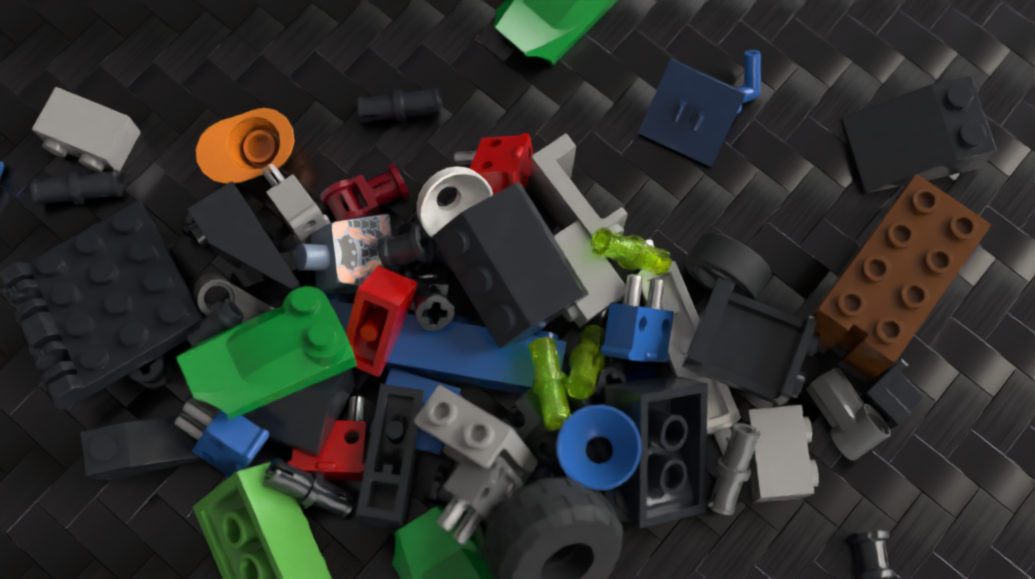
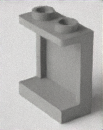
(552, 186)
(473, 433)

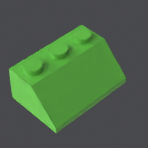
(258, 530)

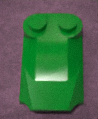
(547, 26)
(269, 355)
(431, 552)

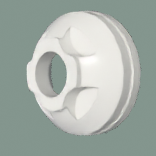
(470, 190)

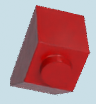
(378, 317)

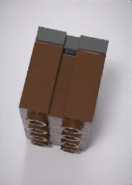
(896, 278)

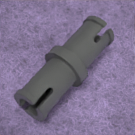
(733, 468)

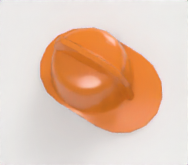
(244, 145)

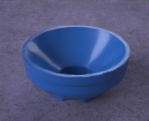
(605, 423)

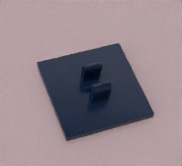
(691, 112)

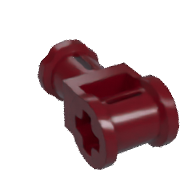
(364, 196)

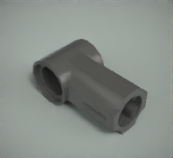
(249, 304)
(854, 424)

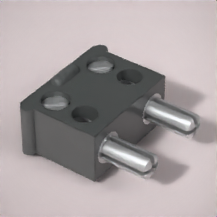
(478, 492)

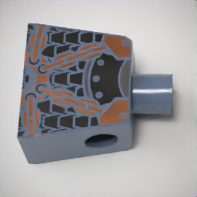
(343, 253)

